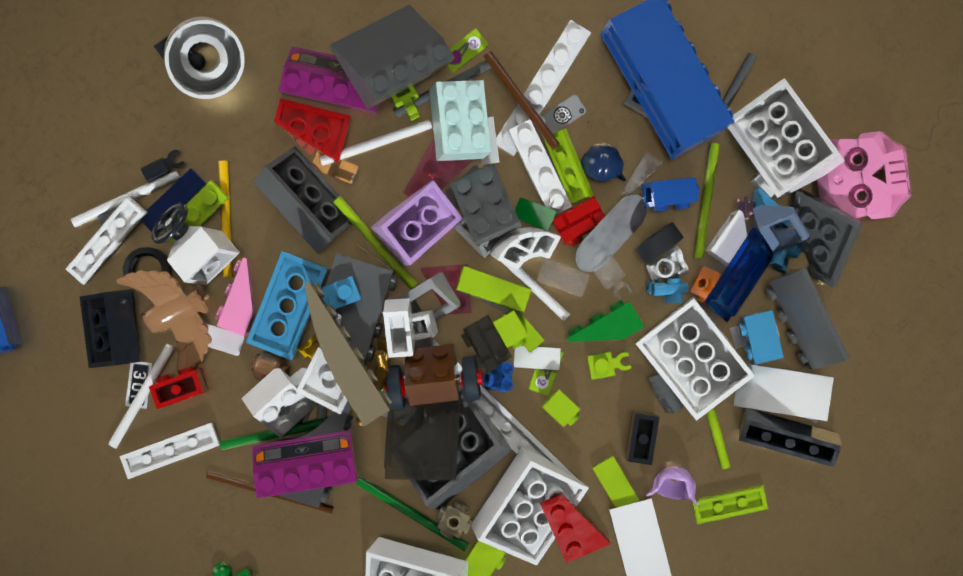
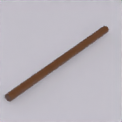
(249, 486)

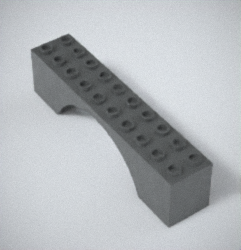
(363, 324)

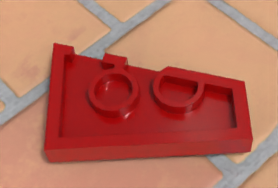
(314, 126)
(571, 529)

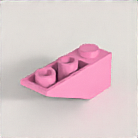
(240, 303)

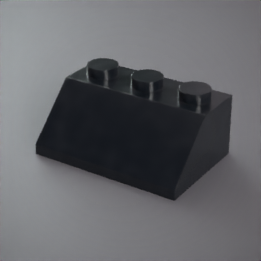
(110, 328)

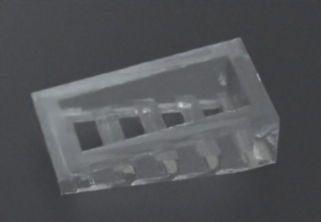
(645, 168)

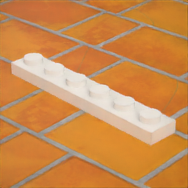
(546, 79)

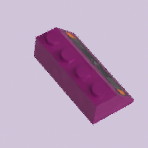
(319, 79)
(304, 464)

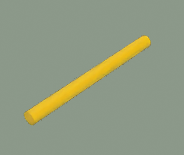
(225, 209)

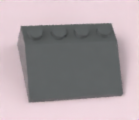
(391, 55)
(806, 319)
(478, 450)

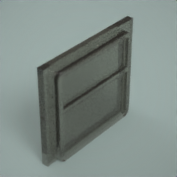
(423, 441)

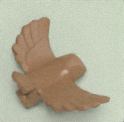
(174, 310)

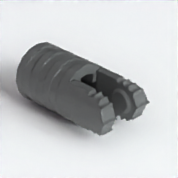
(665, 394)

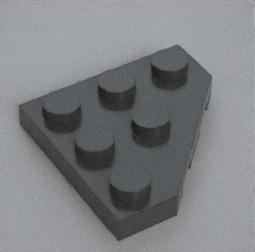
(830, 236)

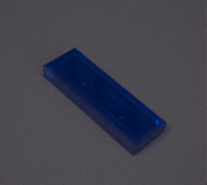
(180, 191)

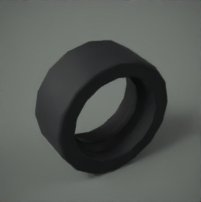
(659, 243)
(146, 251)

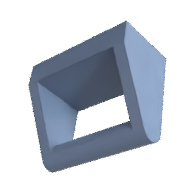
(779, 238)

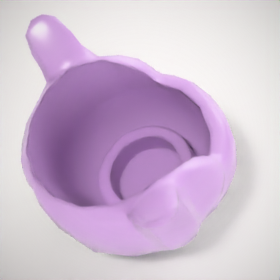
(682, 489)

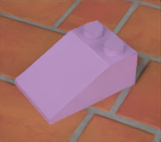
(416, 223)

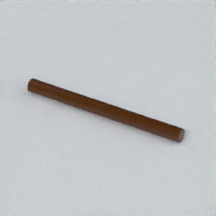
(521, 100)

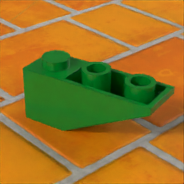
(612, 326)

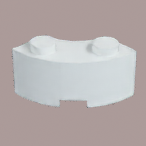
(523, 245)

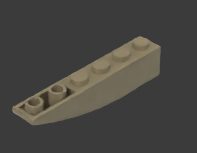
(345, 361)

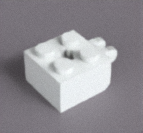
(277, 402)

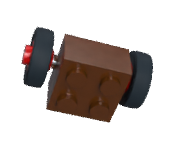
(433, 378)

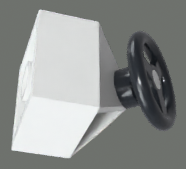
(196, 251)

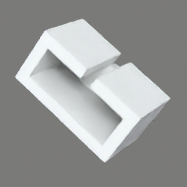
(399, 327)

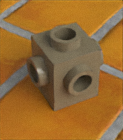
(453, 511)

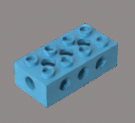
(271, 309)

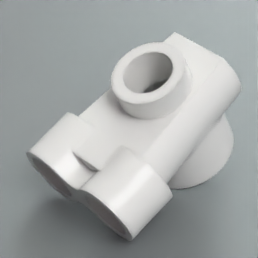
(671, 263)

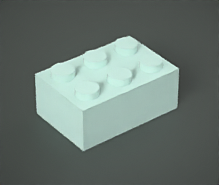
(460, 120)

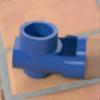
(499, 378)

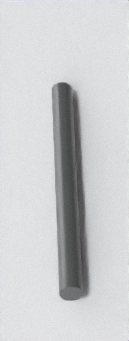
(464, 76)

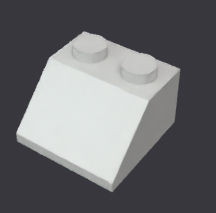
(728, 238)

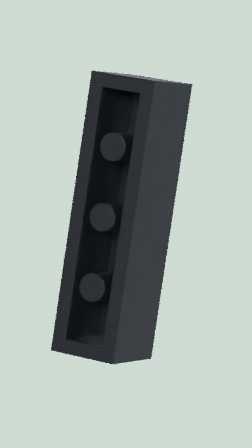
(789, 437)

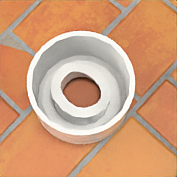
(204, 83)

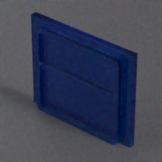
(740, 276)

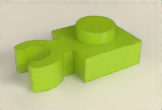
(603, 365)

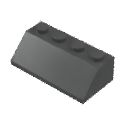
(303, 198)

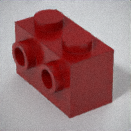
(179, 388)

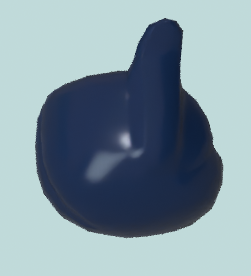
(603, 162)

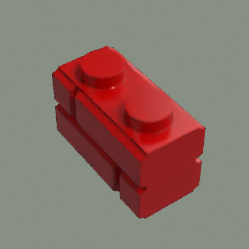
(578, 221)

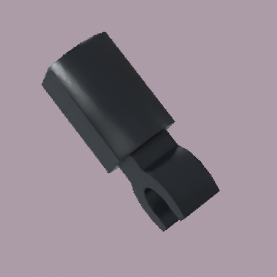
(161, 166)

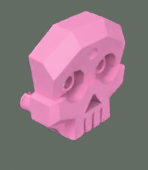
(848, 179)

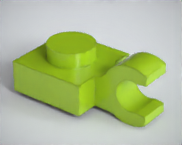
(406, 98)

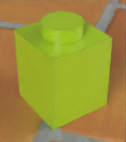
(511, 329)
(561, 408)

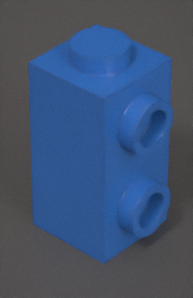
(670, 192)

